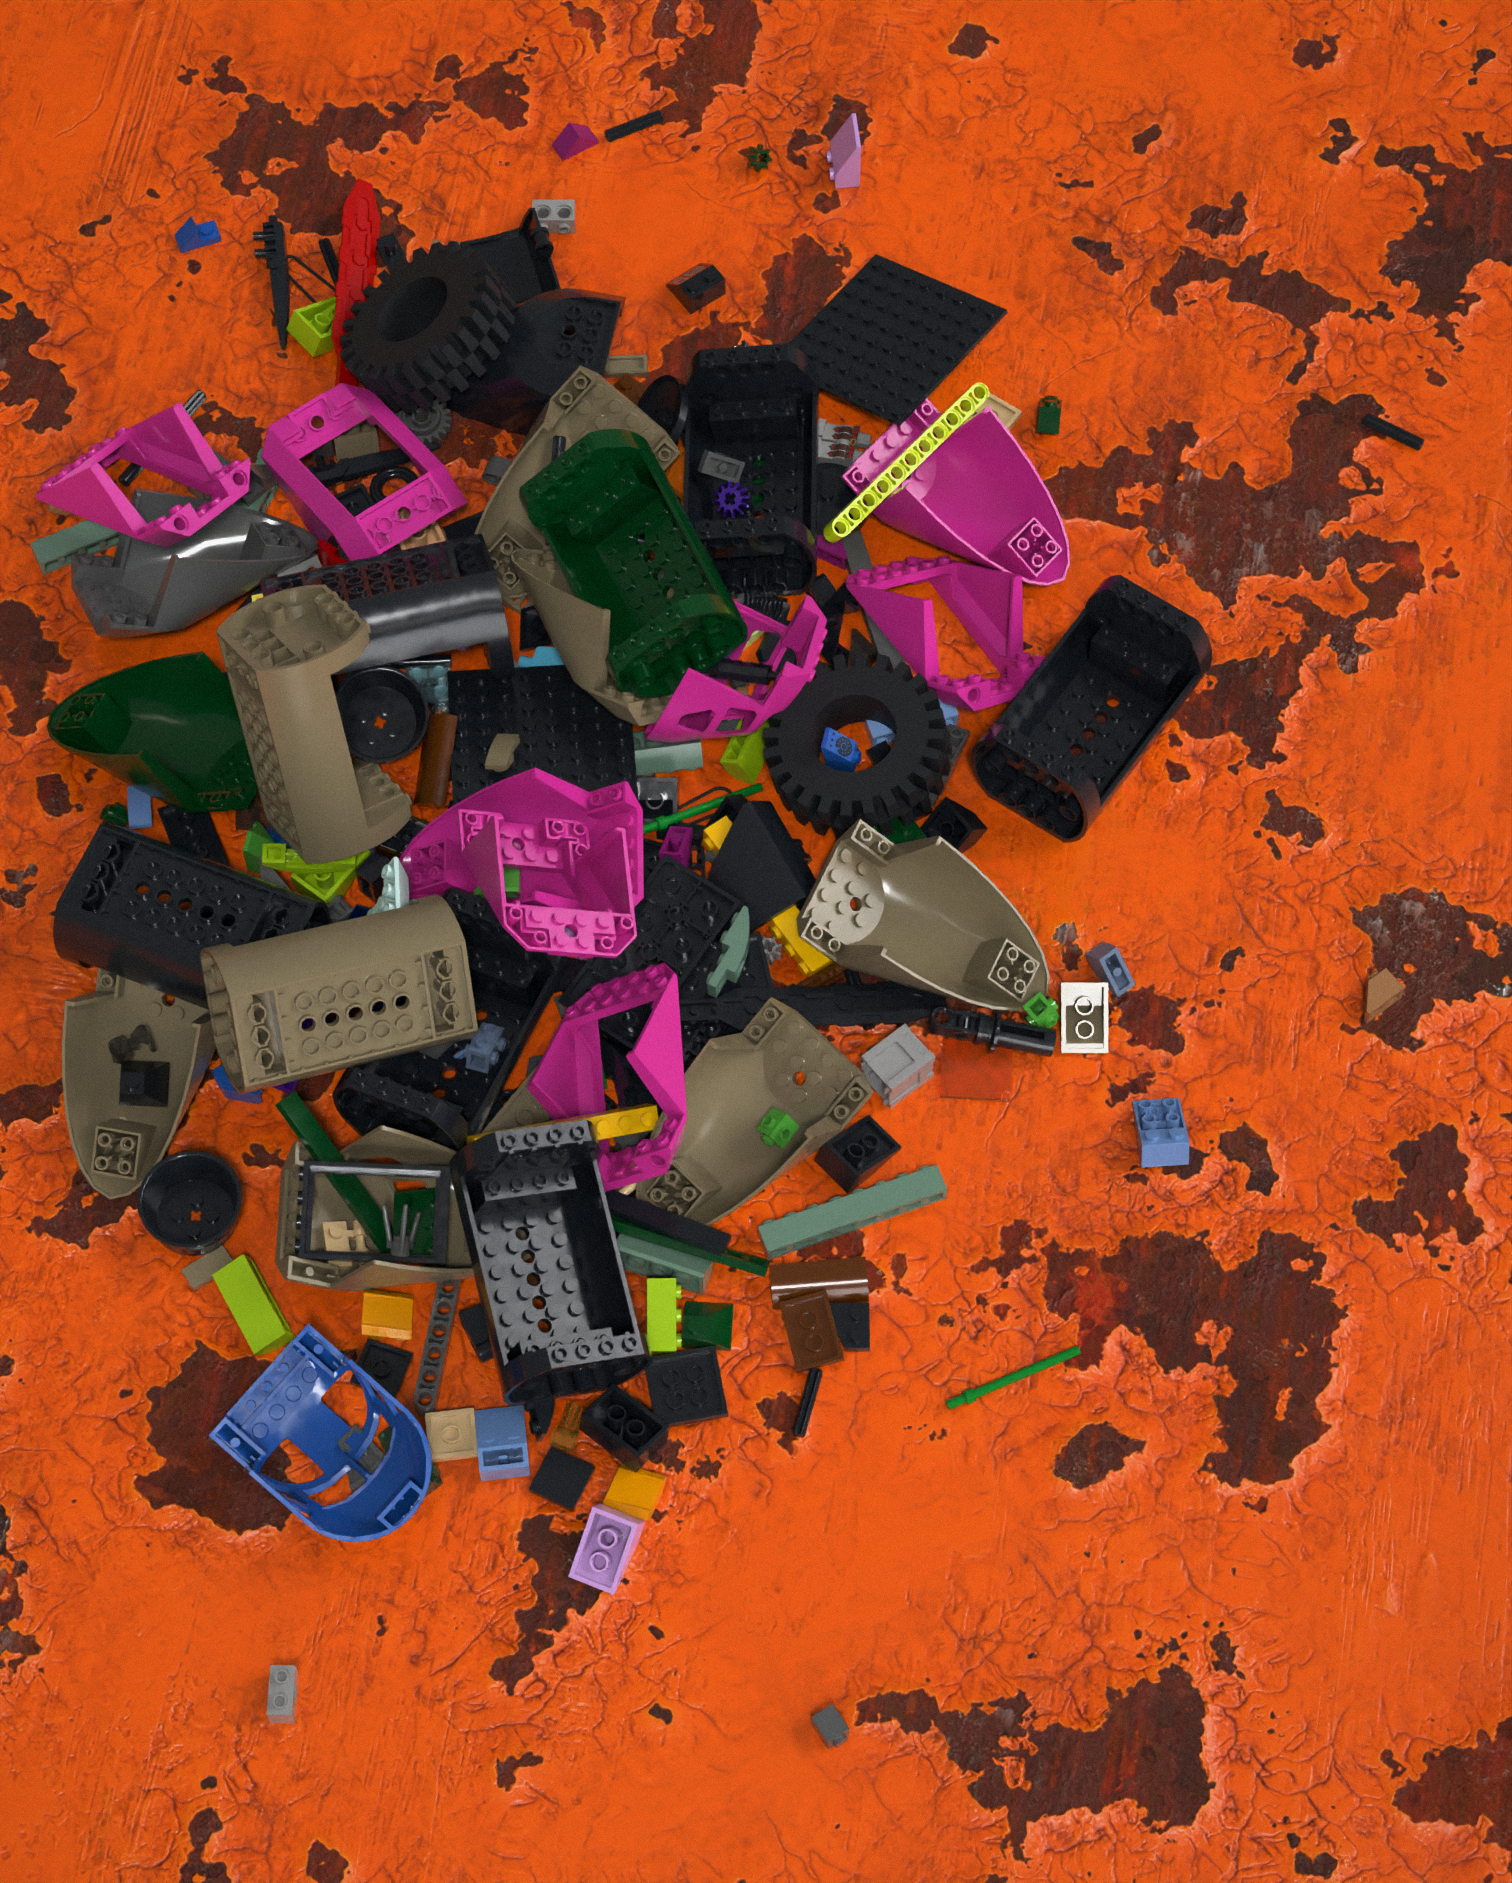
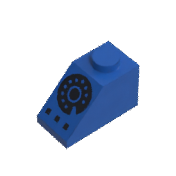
(840, 751)

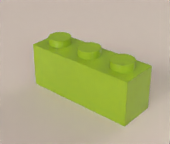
(663, 1315)

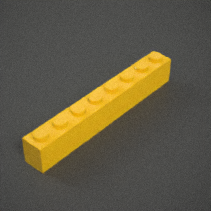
(784, 925)
(608, 1123)

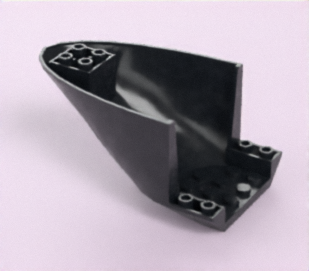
(544, 348)

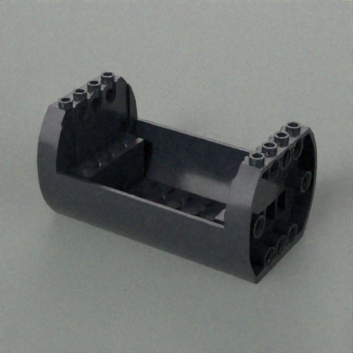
(763, 408)
(419, 602)
(1117, 649)
(155, 942)
(508, 987)
(554, 1192)

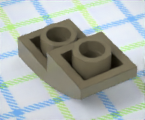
(501, 752)

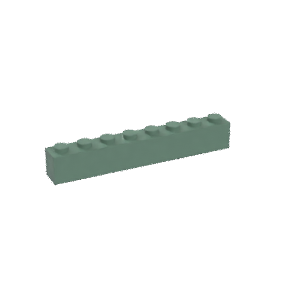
(852, 1211)

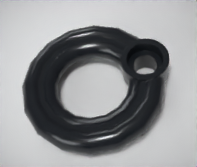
(385, 475)

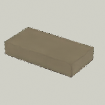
(630, 364)
(201, 1271)

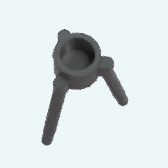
(400, 1245)

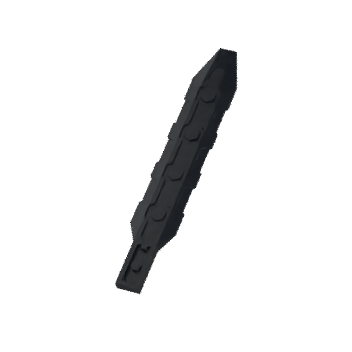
(820, 1006)

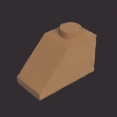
(1381, 993)

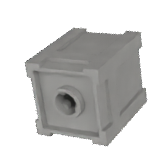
(897, 1066)

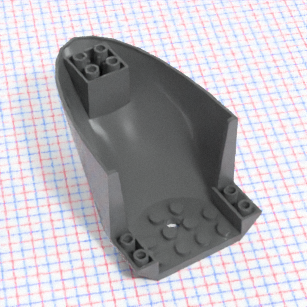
(174, 586)

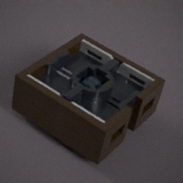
(397, 844)

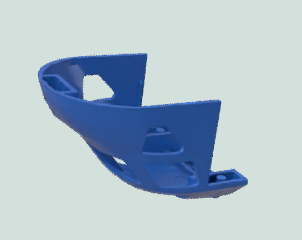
(289, 1406)

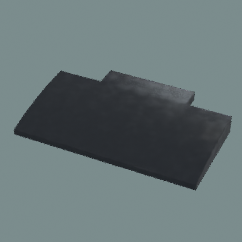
(674, 925)

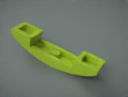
(279, 858)

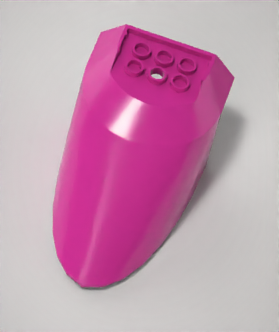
(971, 496)
(526, 798)

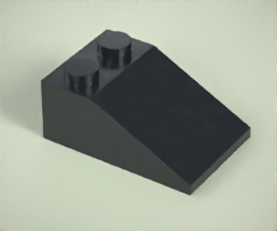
(857, 1153)

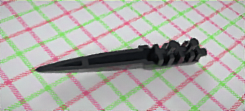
(277, 262)
(348, 469)
(742, 671)

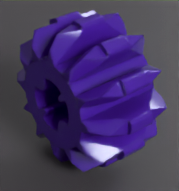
(739, 499)

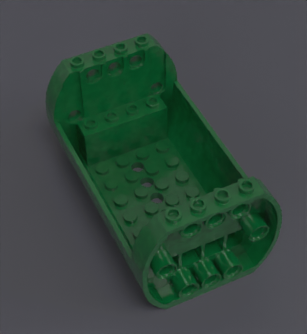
(592, 513)

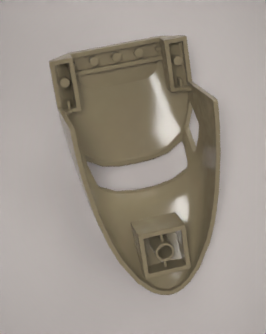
(330, 1207)

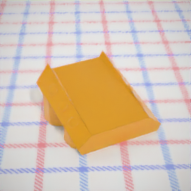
(387, 1315)
(635, 1492)

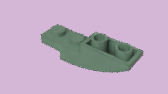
(734, 953)

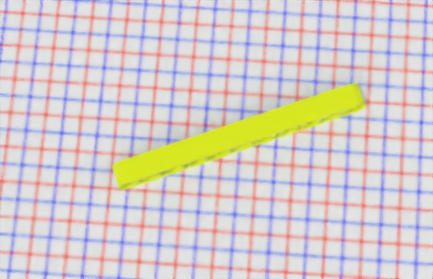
(900, 467)

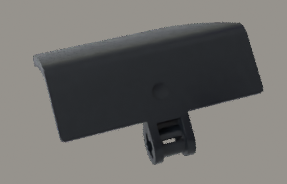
(521, 257)
(762, 864)

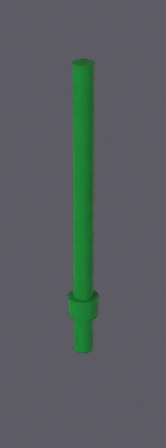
(662, 822)
(969, 1395)

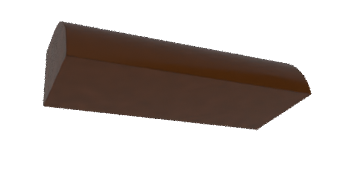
(435, 761)
(842, 1279)

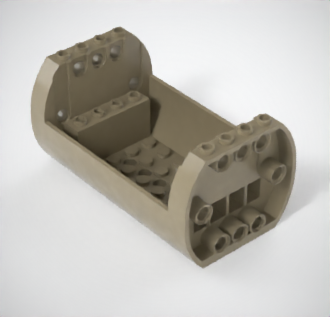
(283, 691)
(272, 985)

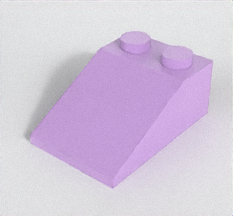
(845, 155)
(606, 1548)

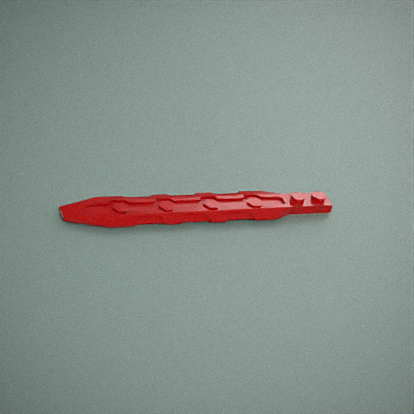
(356, 263)

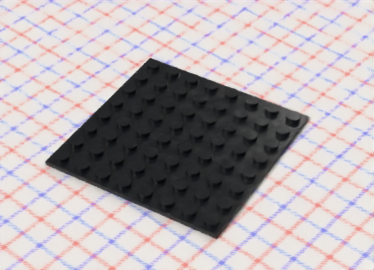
(893, 337)
(557, 731)

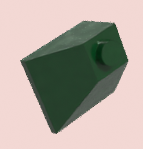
(707, 1325)

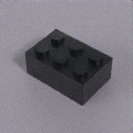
(624, 1427)

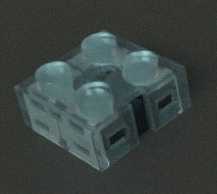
(433, 684)

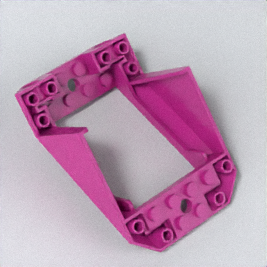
(164, 444)
(378, 527)
(983, 601)
(594, 873)
(571, 1073)

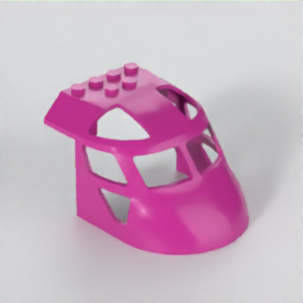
(719, 702)

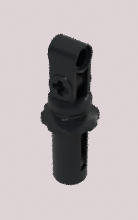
(992, 1031)

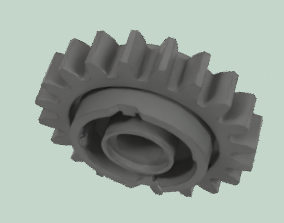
(435, 424)

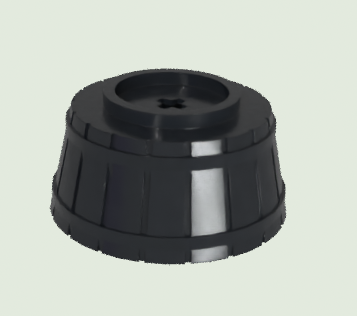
(392, 697)
(189, 1184)

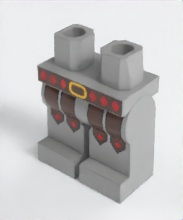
(840, 443)

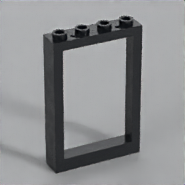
(441, 1210)

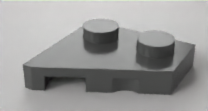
(369, 1460)

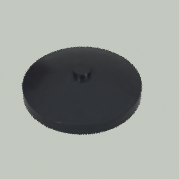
(666, 404)
(833, 494)

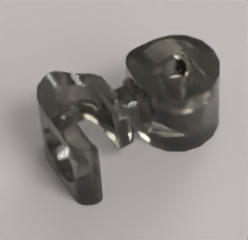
(122, 1047)

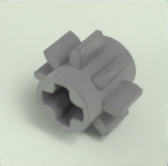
(773, 948)

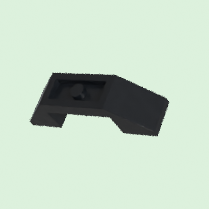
(839, 604)

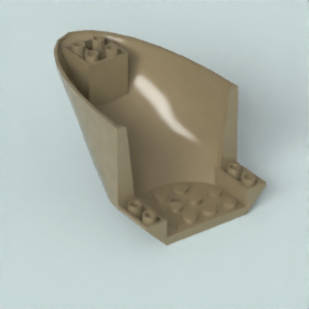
(578, 407)
(580, 635)
(922, 921)
(728, 1096)
(117, 1141)

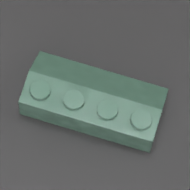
(665, 757)
(663, 1262)

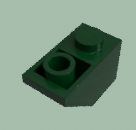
(1049, 415)

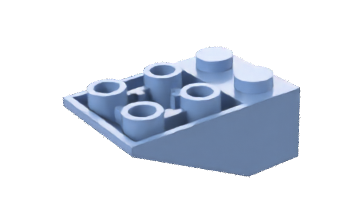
(1161, 1132)
(502, 1443)

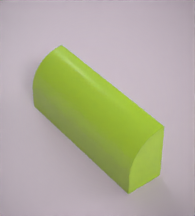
(745, 755)
(253, 1305)

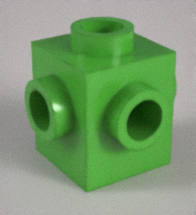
(1041, 1011)
(777, 1128)

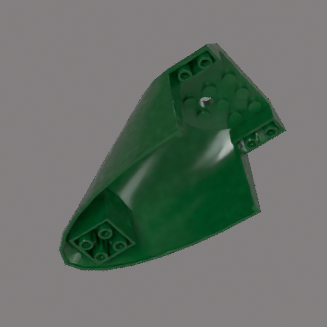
(163, 731)

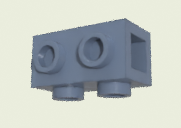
(485, 1048)

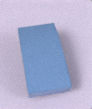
(139, 809)

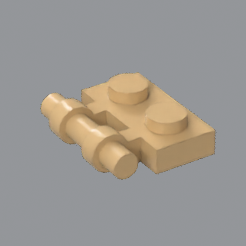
(337, 1237)

